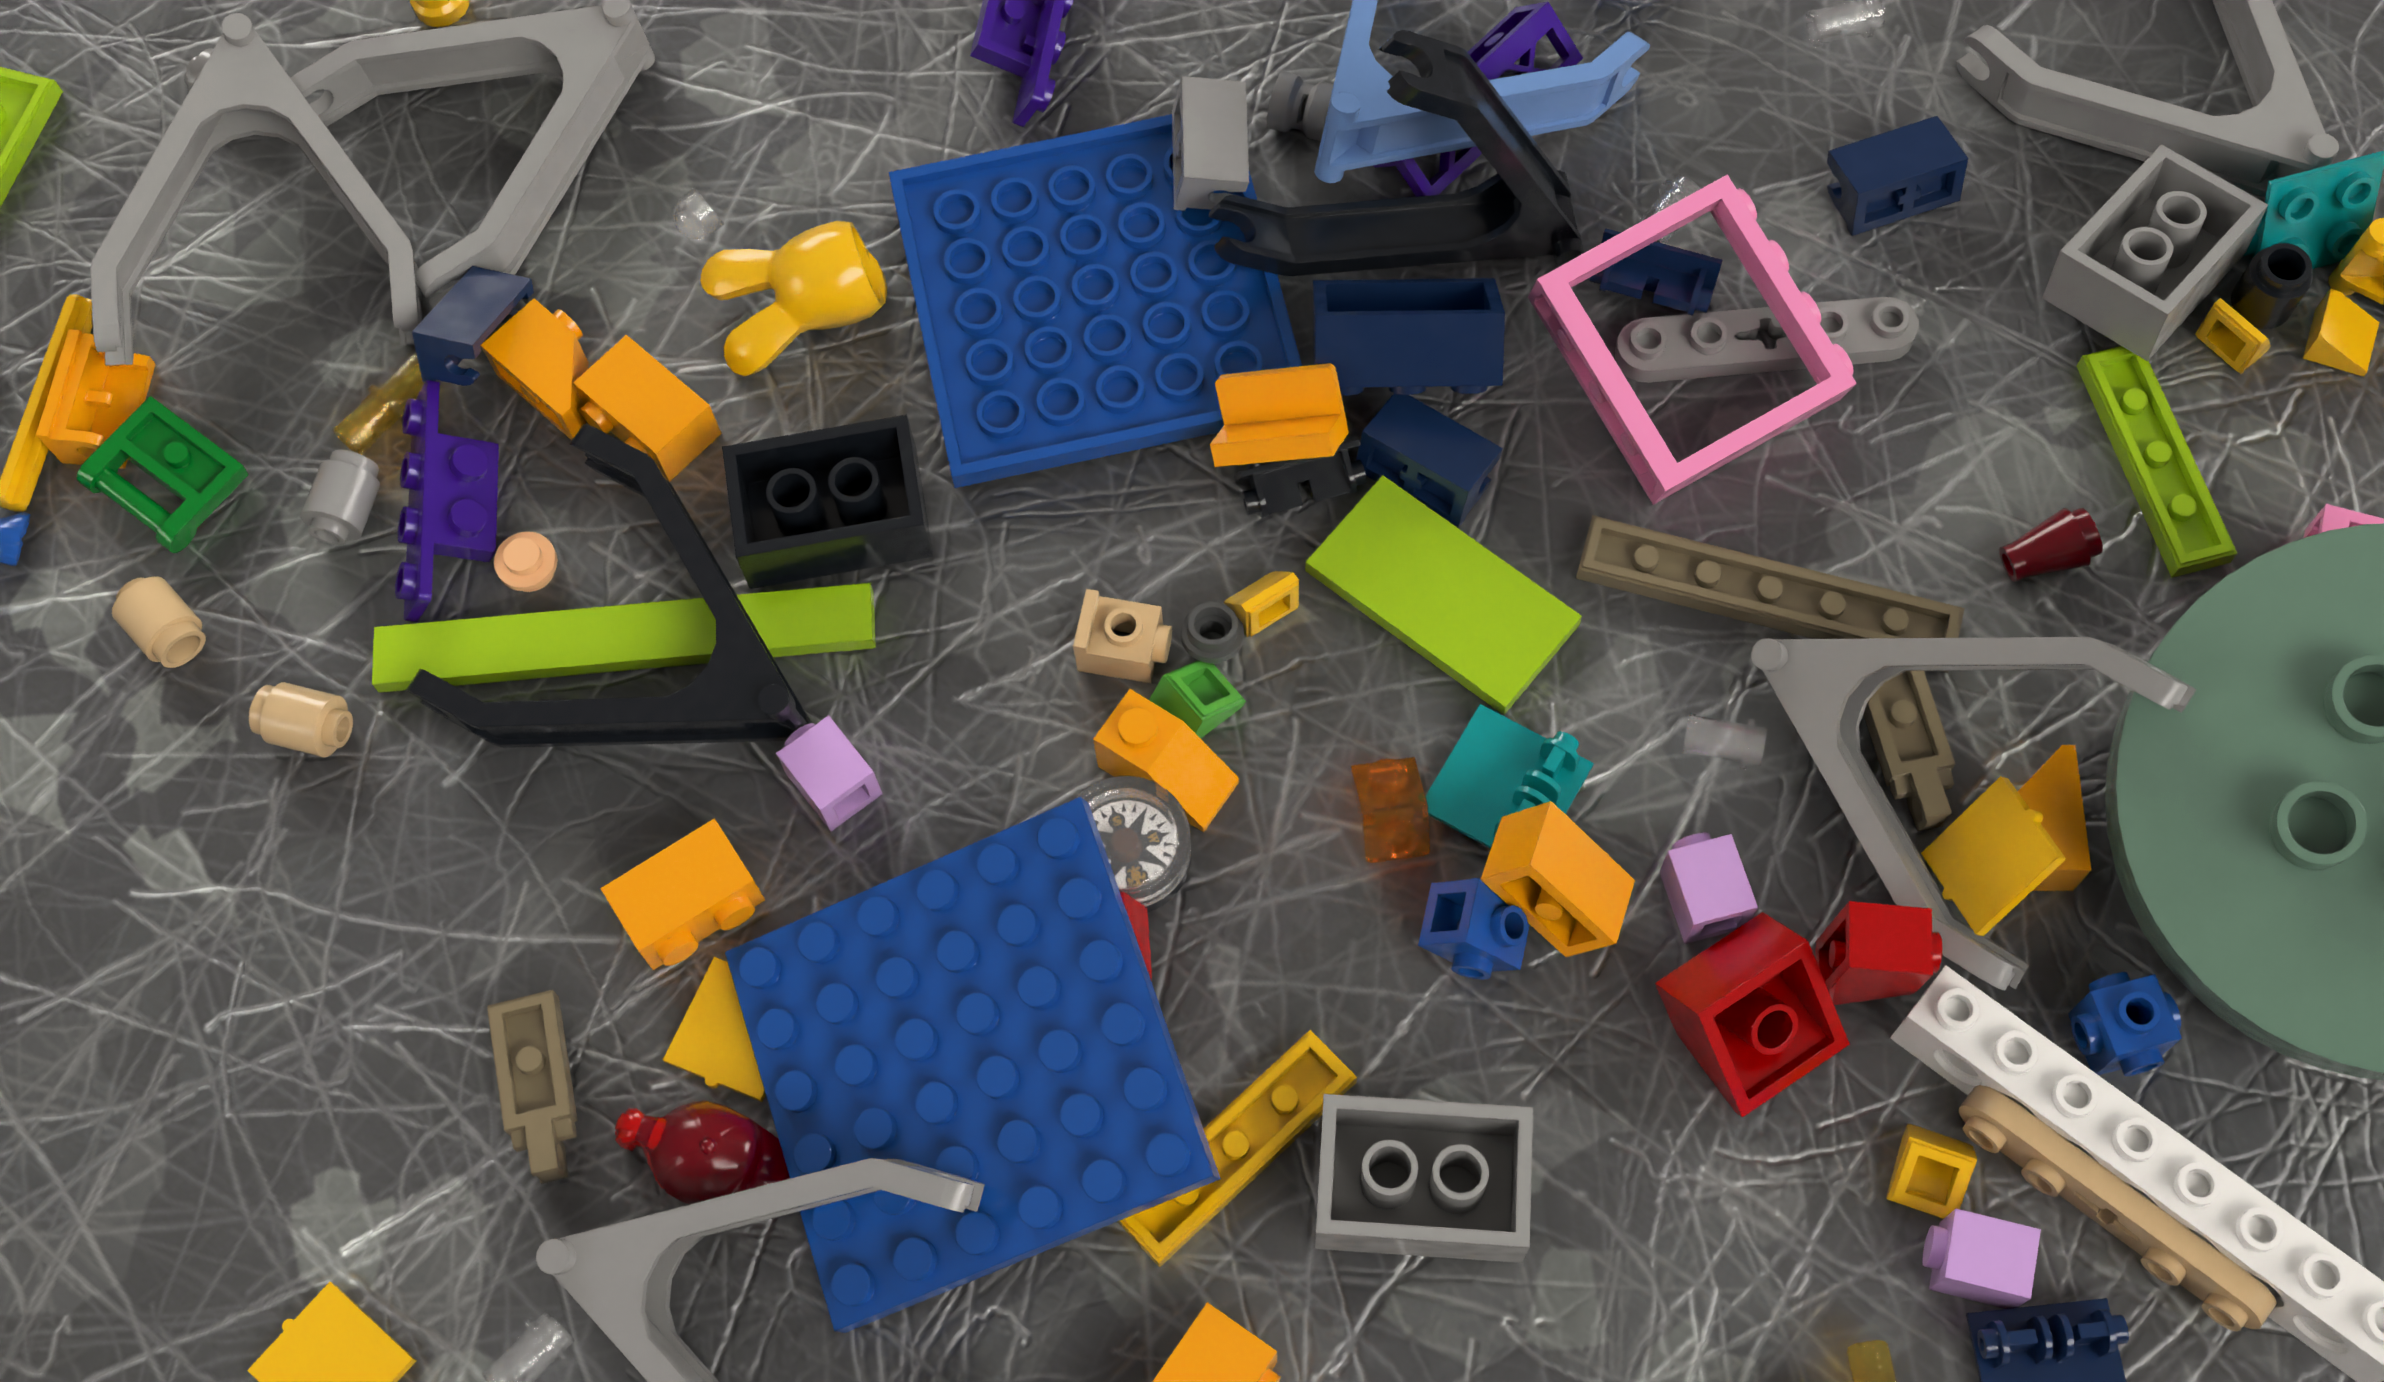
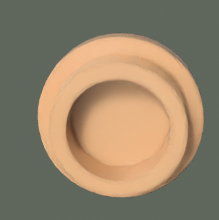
(525, 561)

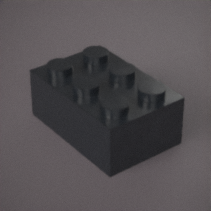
(826, 501)

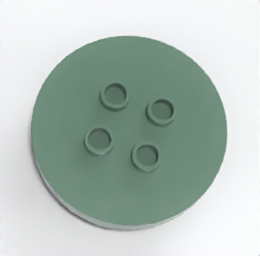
(2261, 806)

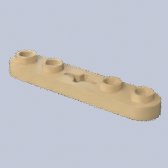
(2166, 1246)

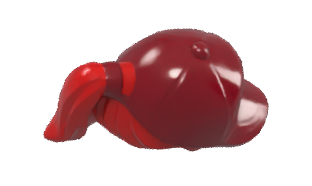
(703, 1150)

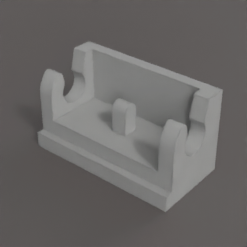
(1209, 141)

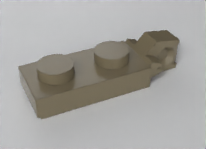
(1912, 747)
(534, 1080)

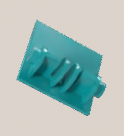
(2321, 209)
(1502, 771)

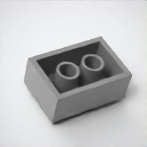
(2154, 251)
(1425, 1178)

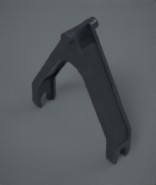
(1510, 215)
(731, 700)

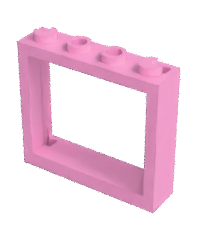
(1611, 391)

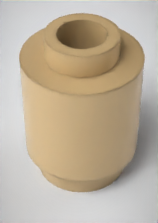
(158, 621)
(301, 719)

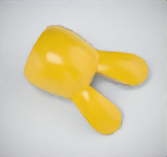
(818, 282)

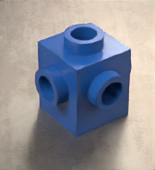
(1473, 928)
(2125, 1024)

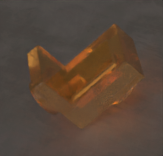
(1391, 809)

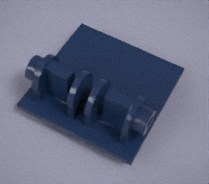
(2049, 1343)

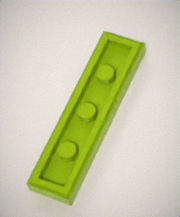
(2156, 461)

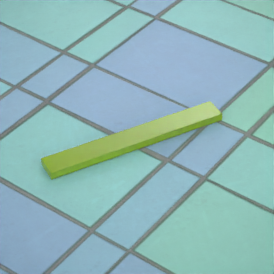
(616, 637)

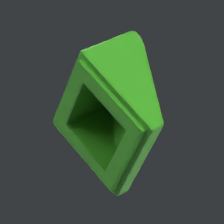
(1198, 696)

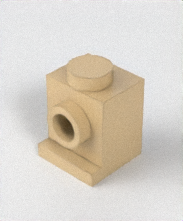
(1123, 657)

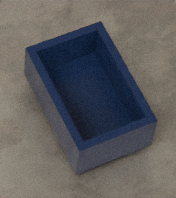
(1410, 333)

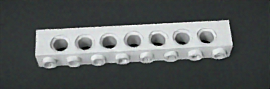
(2317, 1287)

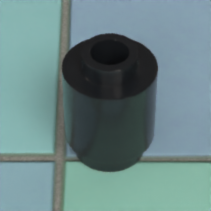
(2273, 285)

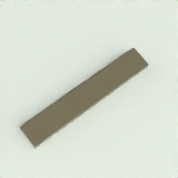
(1756, 587)

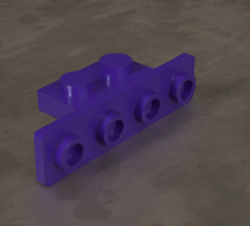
(1025, 42)
(449, 503)

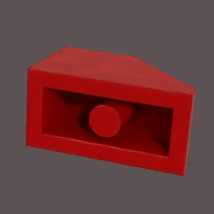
(1878, 952)

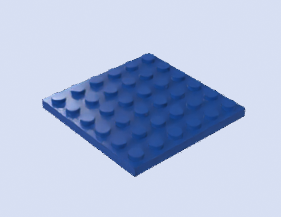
(1076, 302)
(977, 1029)

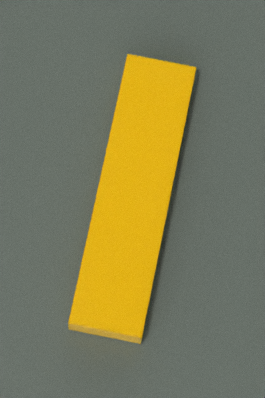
(1246, 1141)

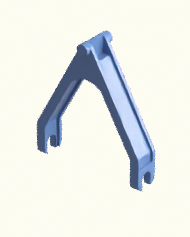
(1373, 129)

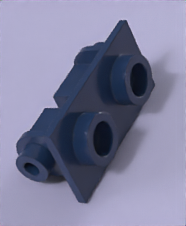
(1675, 275)

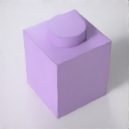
(828, 772)
(1707, 886)
(1982, 1258)

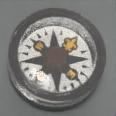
(1142, 836)

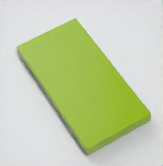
(1443, 594)

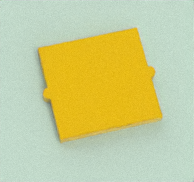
(1992, 856)
(715, 1037)
(332, 1344)

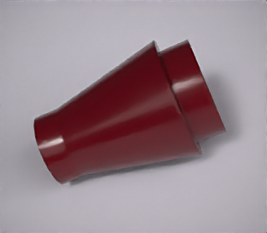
(2055, 545)

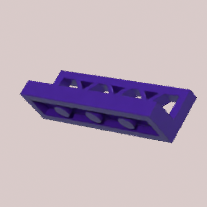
(1495, 54)

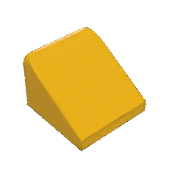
(2341, 334)
(2232, 337)
(1265, 601)
(1931, 1171)

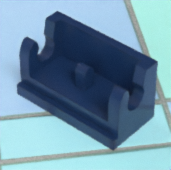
(1896, 175)
(465, 321)
(1428, 456)

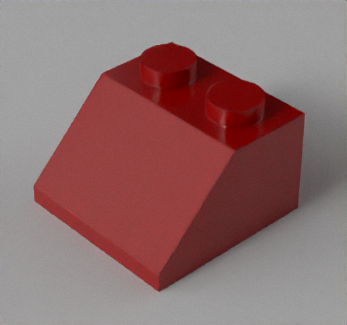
(1754, 1012)

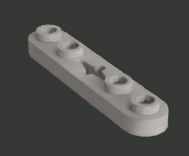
(1708, 347)

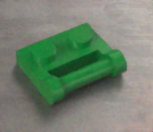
(176, 459)

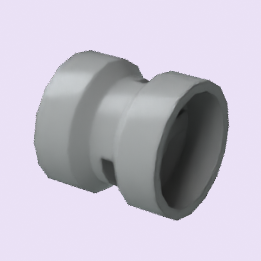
(1299, 105)

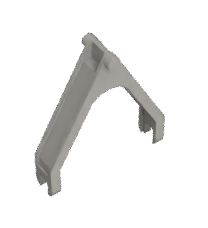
(588, 48)
(235, 97)
(2245, 149)
(1825, 696)
(627, 1268)

